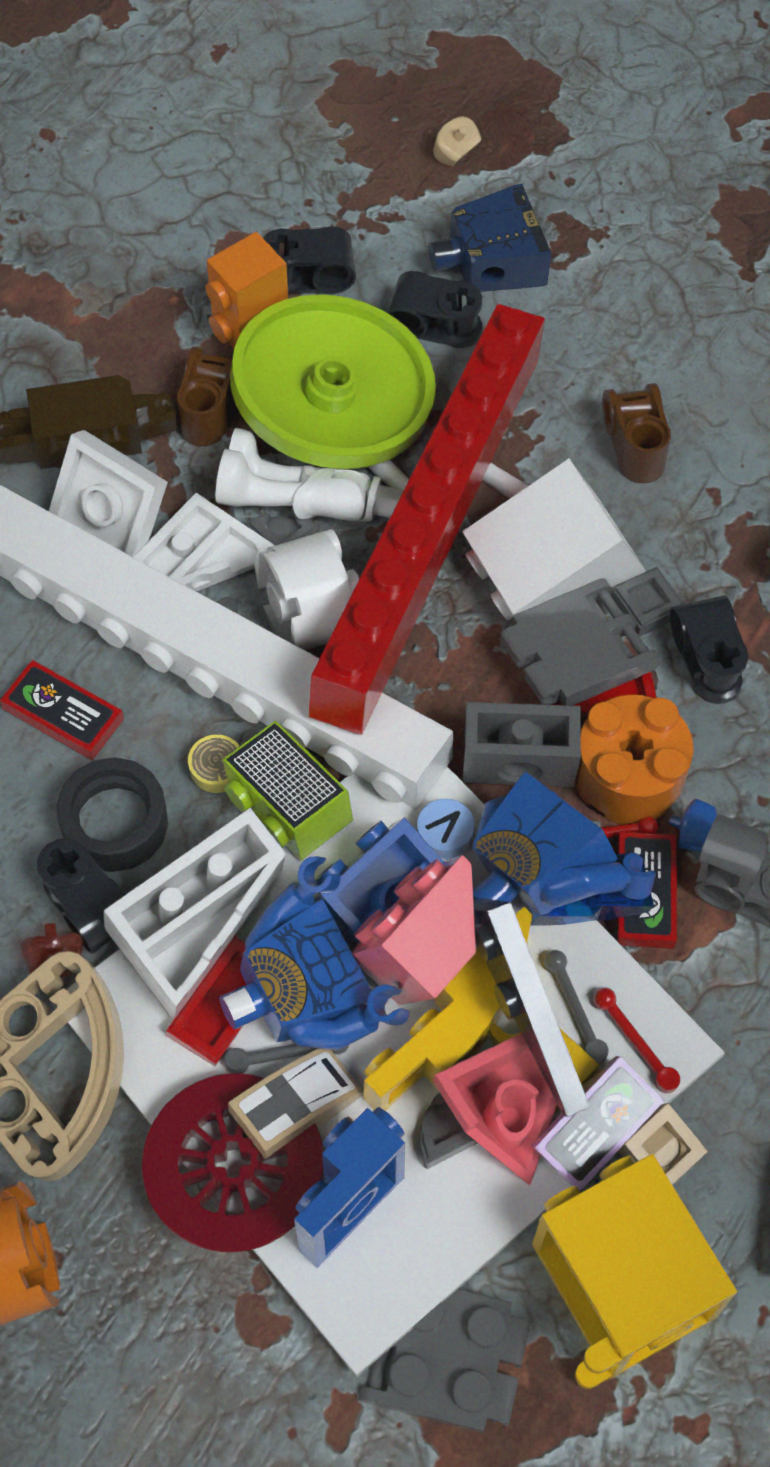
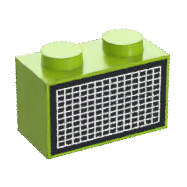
(287, 790)

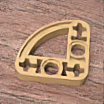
(105, 1069)

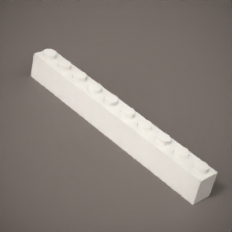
(211, 649)

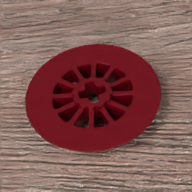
(184, 1214)

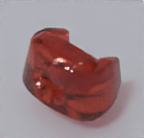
(40, 948)

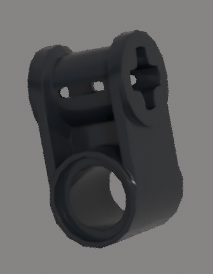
(316, 259)
(432, 307)
(710, 647)
(82, 896)

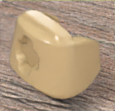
(456, 140)

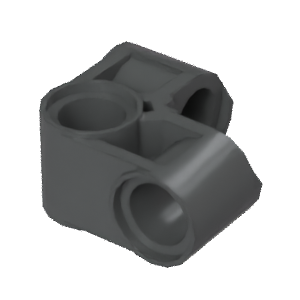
(735, 870)

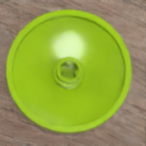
(332, 381)

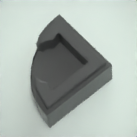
(282, 529)
(441, 1134)

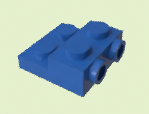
(374, 874)
(360, 1170)

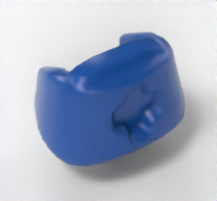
(694, 825)

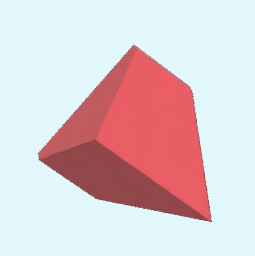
(501, 1102)

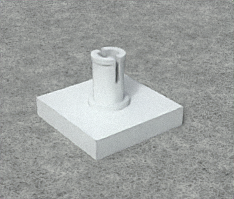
(107, 493)

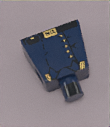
(495, 243)

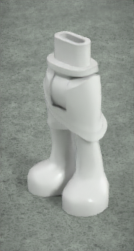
(311, 490)

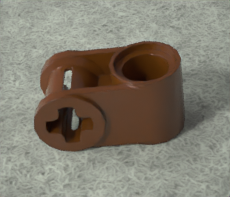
(205, 398)
(638, 432)

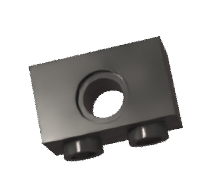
(514, 739)

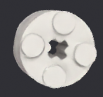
(305, 588)

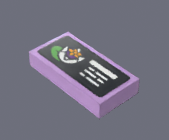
(589, 1139)

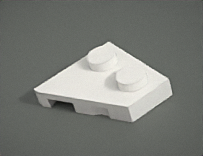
(202, 546)

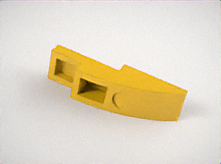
(443, 1037)

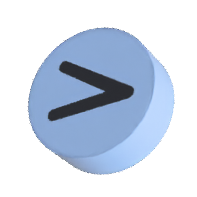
(446, 827)

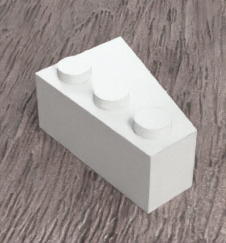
(194, 907)

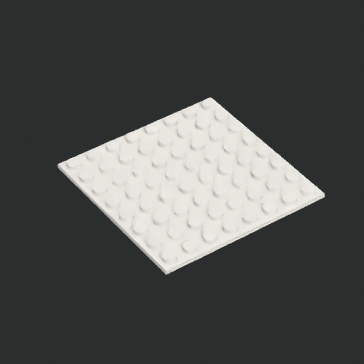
(438, 1219)

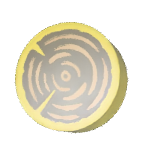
(206, 762)

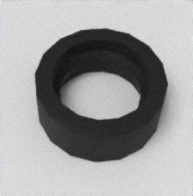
(109, 775)

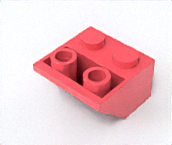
(424, 934)

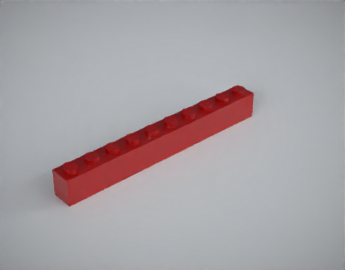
(424, 523)

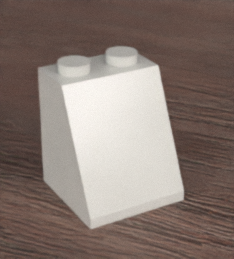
(549, 543)

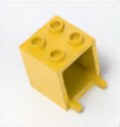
(629, 1266)

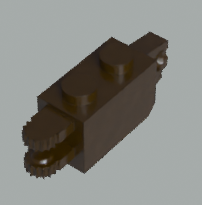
(93, 405)

